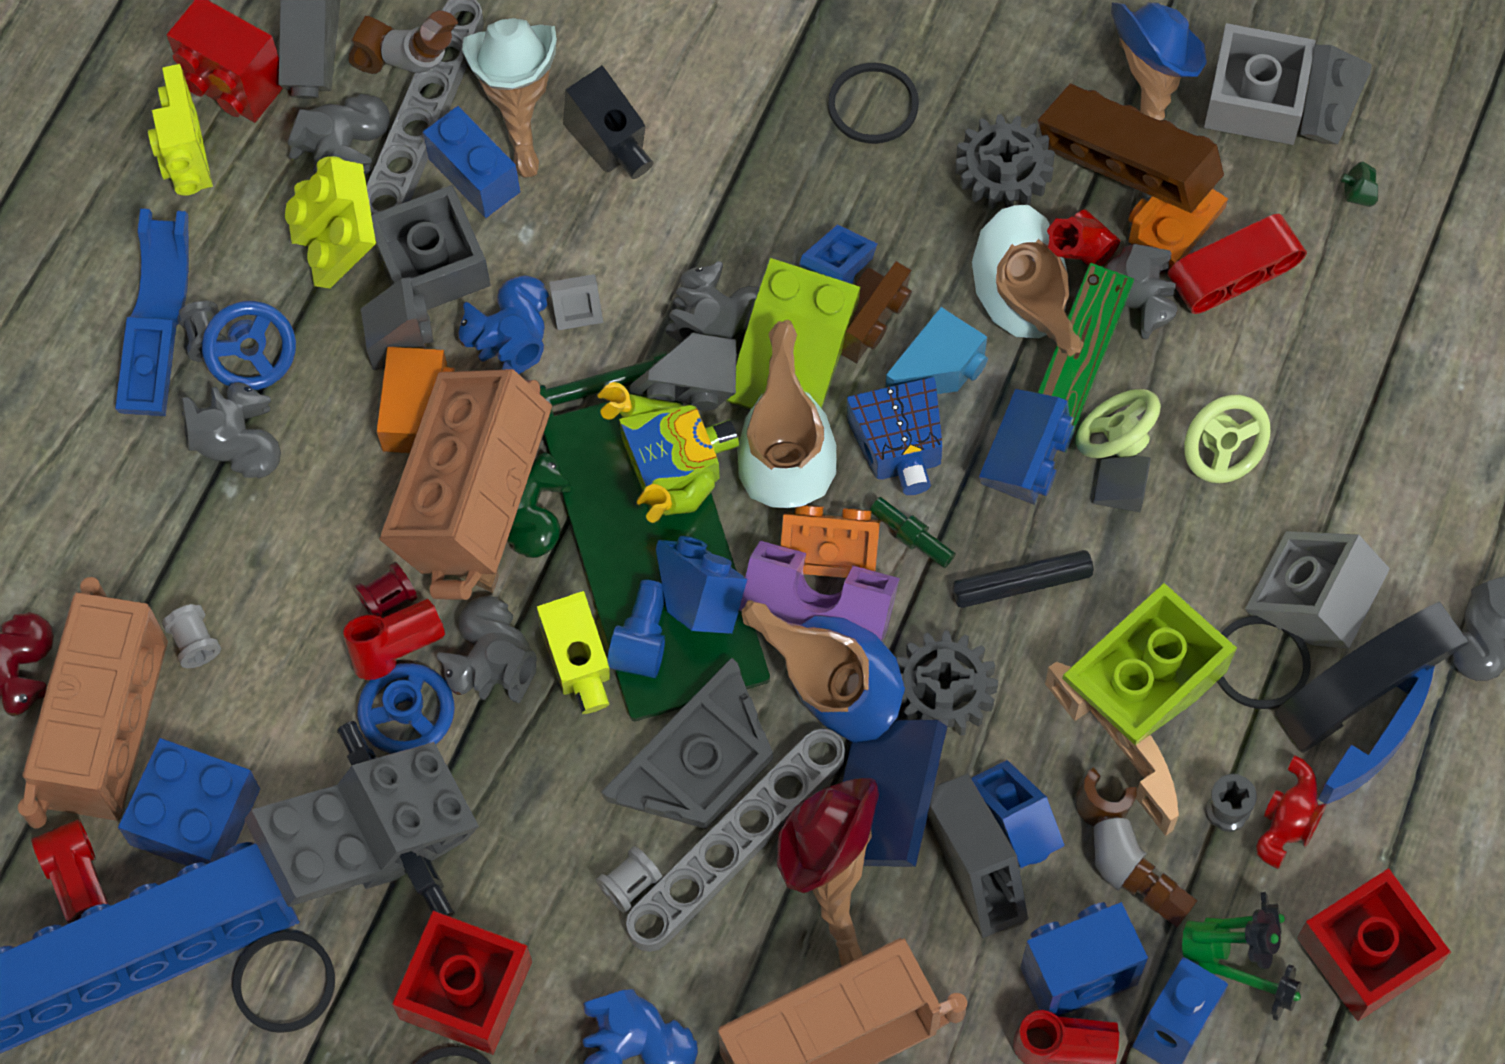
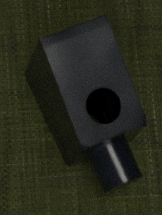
(606, 124)

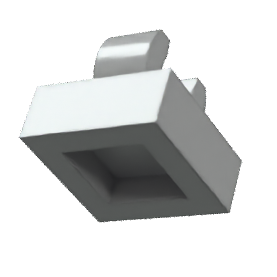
(576, 302)

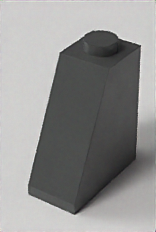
(307, 46)
(977, 855)

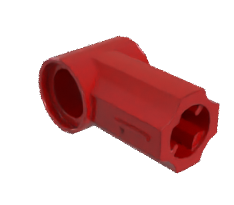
(1082, 239)
(378, 641)
(67, 860)
(1071, 1040)

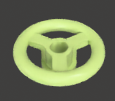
(1123, 429)
(1224, 436)

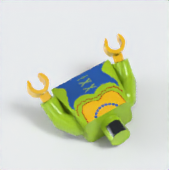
(668, 449)

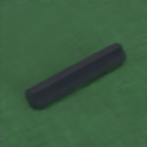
(1023, 578)

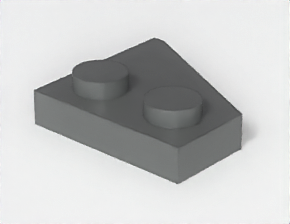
(1332, 93)

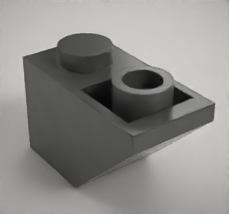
(395, 320)
(693, 372)

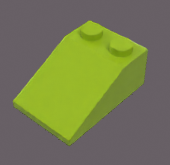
(820, 314)
(1152, 665)

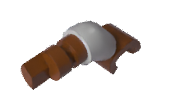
(406, 49)
(1121, 858)

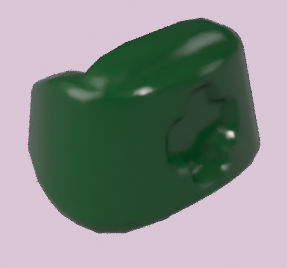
(1361, 185)

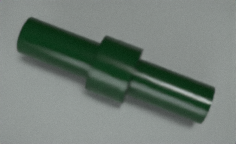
(912, 532)

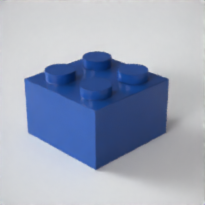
(188, 805)
(1083, 959)

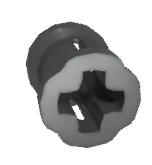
(195, 319)
(1240, 792)

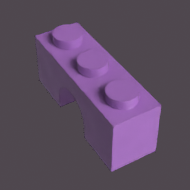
(779, 582)

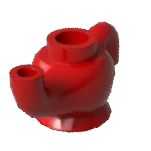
(1292, 815)

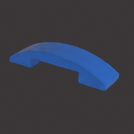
(1358, 767)

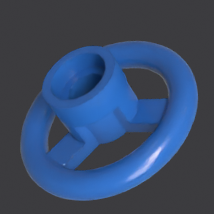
(248, 329)
(400, 692)

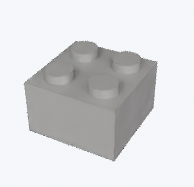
(1260, 84)

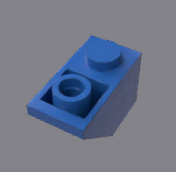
(699, 586)

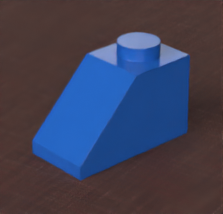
(1020, 812)

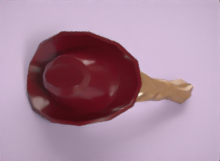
(825, 852)

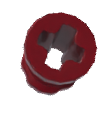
(386, 591)

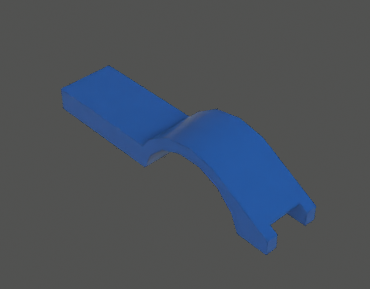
(153, 323)

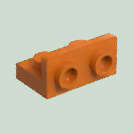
(1172, 228)
(832, 542)

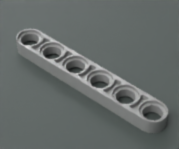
(419, 108)
(730, 833)

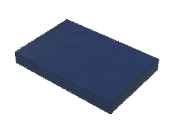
(905, 771)

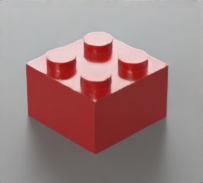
(226, 59)
(1373, 944)
(462, 982)

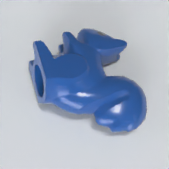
(513, 332)
(634, 1028)

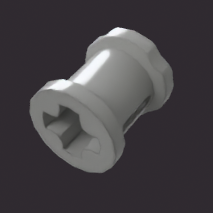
(191, 636)
(629, 879)

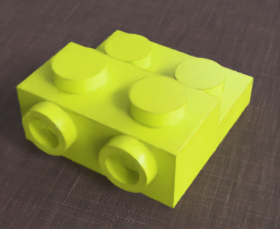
(178, 136)
(332, 219)

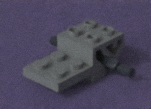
(368, 828)

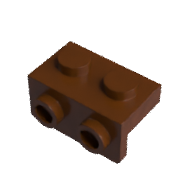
(877, 302)

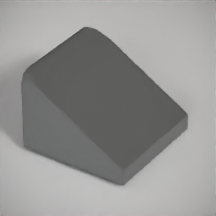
(1122, 482)

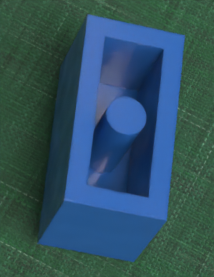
(471, 161)

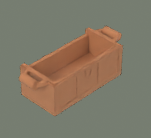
(466, 476)
(94, 708)
(845, 1016)

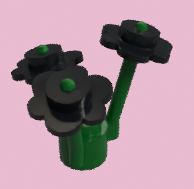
(1212, 940)

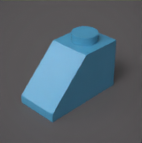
(942, 350)

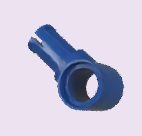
(638, 643)

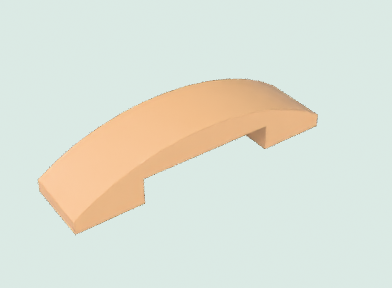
(1157, 789)

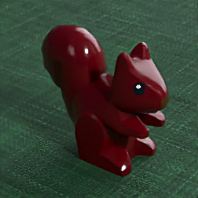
(22, 641)

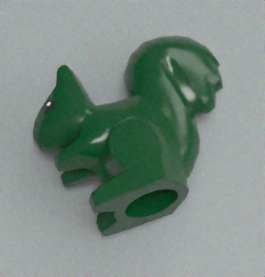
(536, 528)

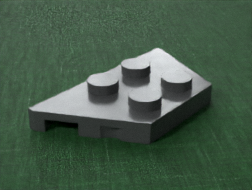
(698, 757)

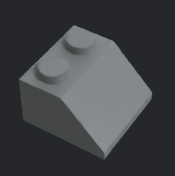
(1319, 587)

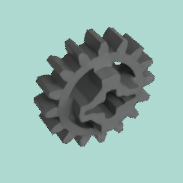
(983, 159)
(963, 682)

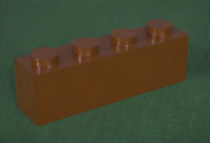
(1132, 147)

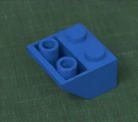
(1026, 445)

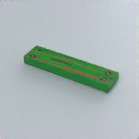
(1094, 321)

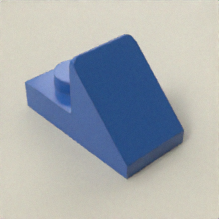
(839, 254)

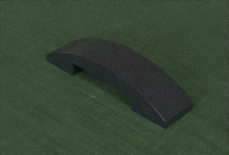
(1369, 674)

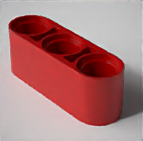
(1237, 263)

